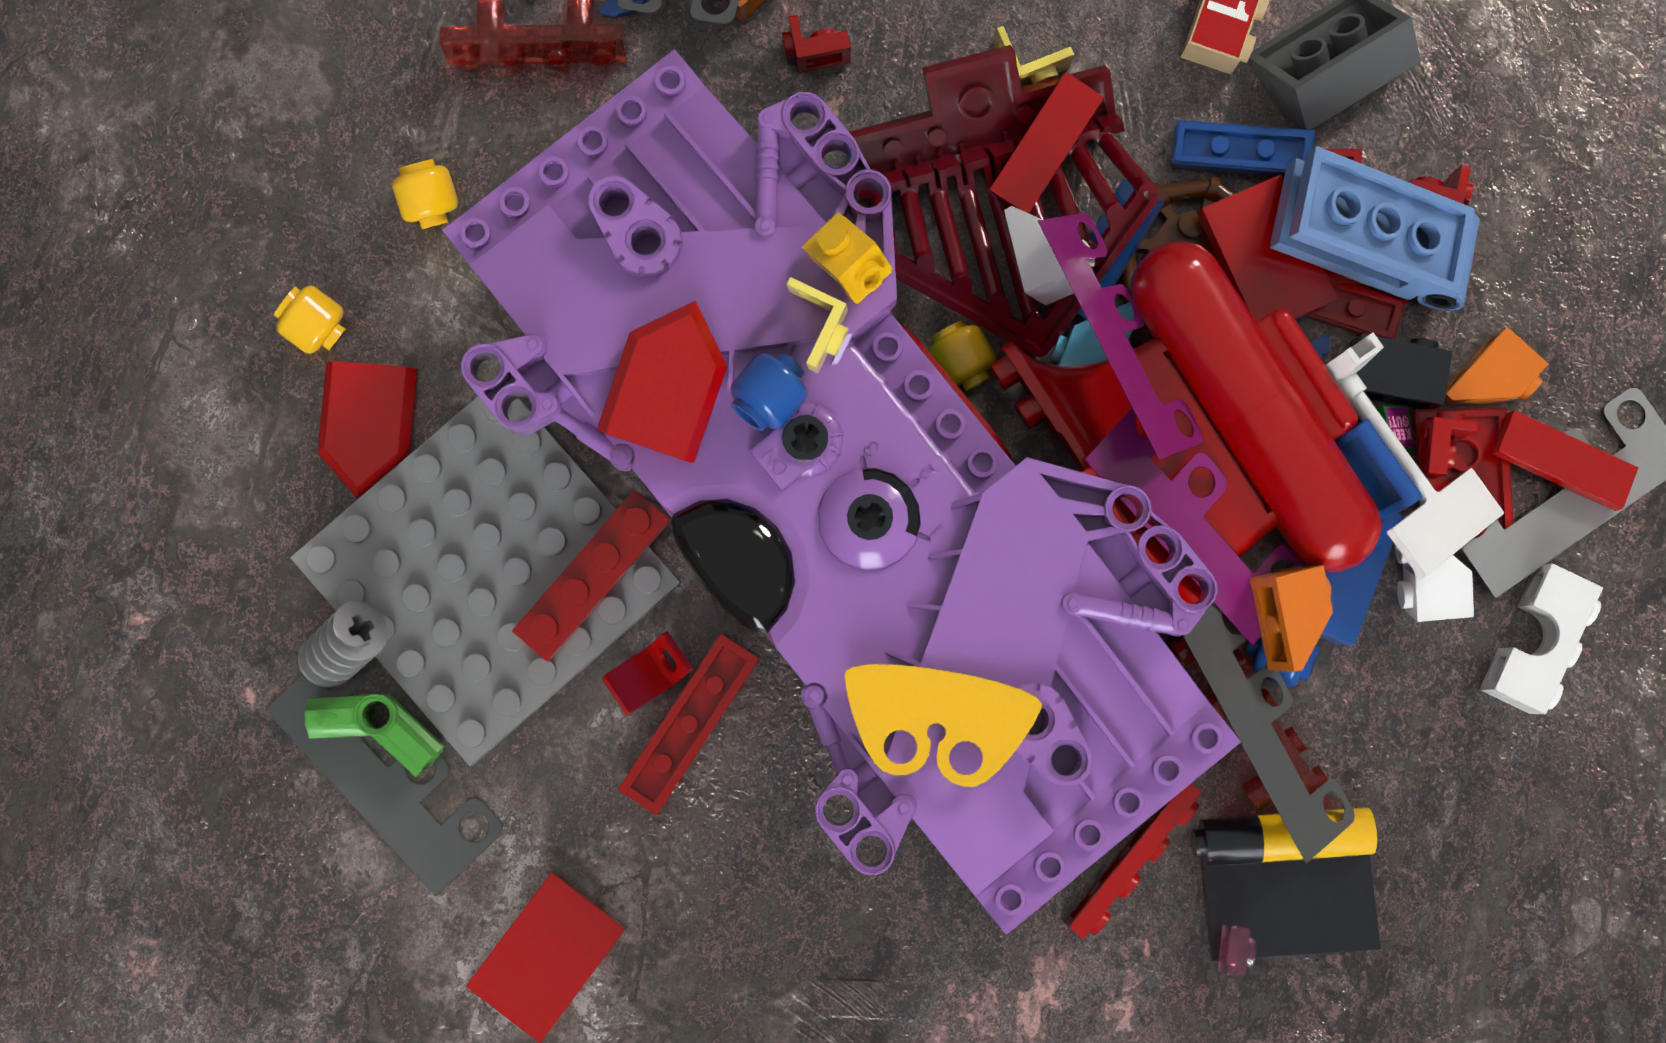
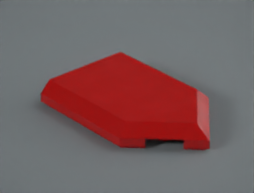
(666, 385)
(366, 421)

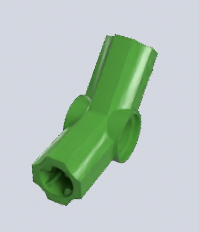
(350, 717)

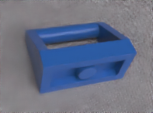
(1378, 469)

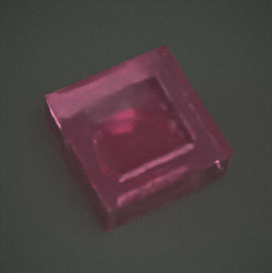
(1236, 951)

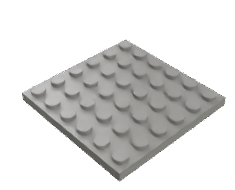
(459, 555)

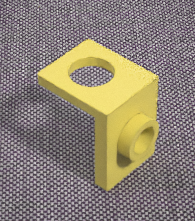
(1040, 69)
(833, 332)

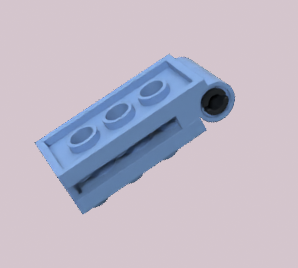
(1376, 229)

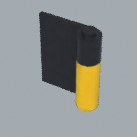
(1292, 907)

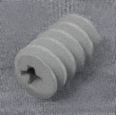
(343, 644)

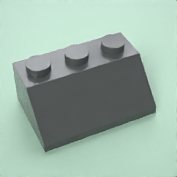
(1335, 59)

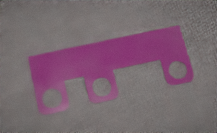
(1109, 329)
(1127, 459)

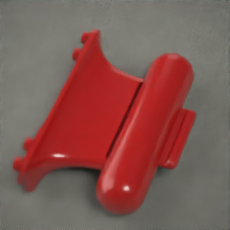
(1256, 397)

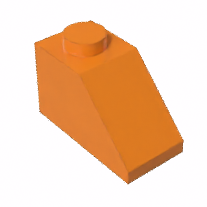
(1497, 373)
(1291, 614)

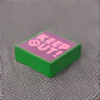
(1399, 421)

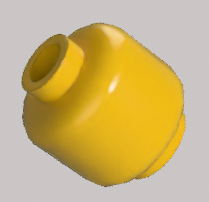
(425, 193)
(309, 319)
(963, 354)

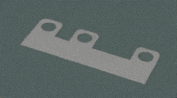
(1564, 519)

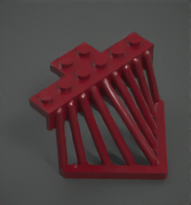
(976, 124)

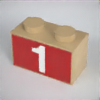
(1221, 33)

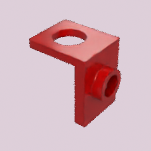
(647, 674)

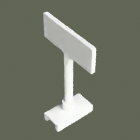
(1444, 518)

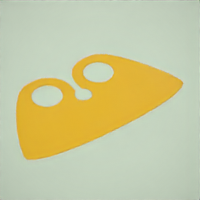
(967, 706)

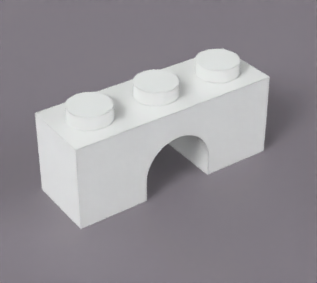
(1564, 608)

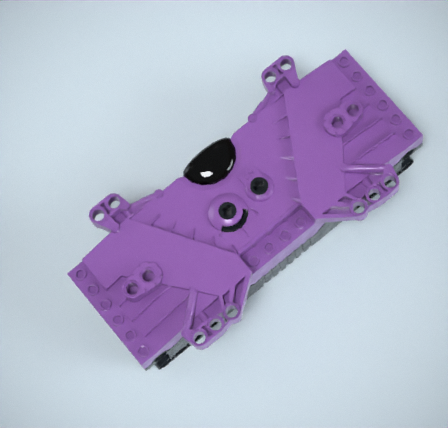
(880, 506)

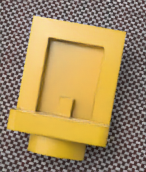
(848, 257)

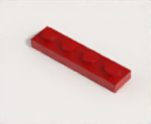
(591, 576)
(688, 724)
(1121, 874)

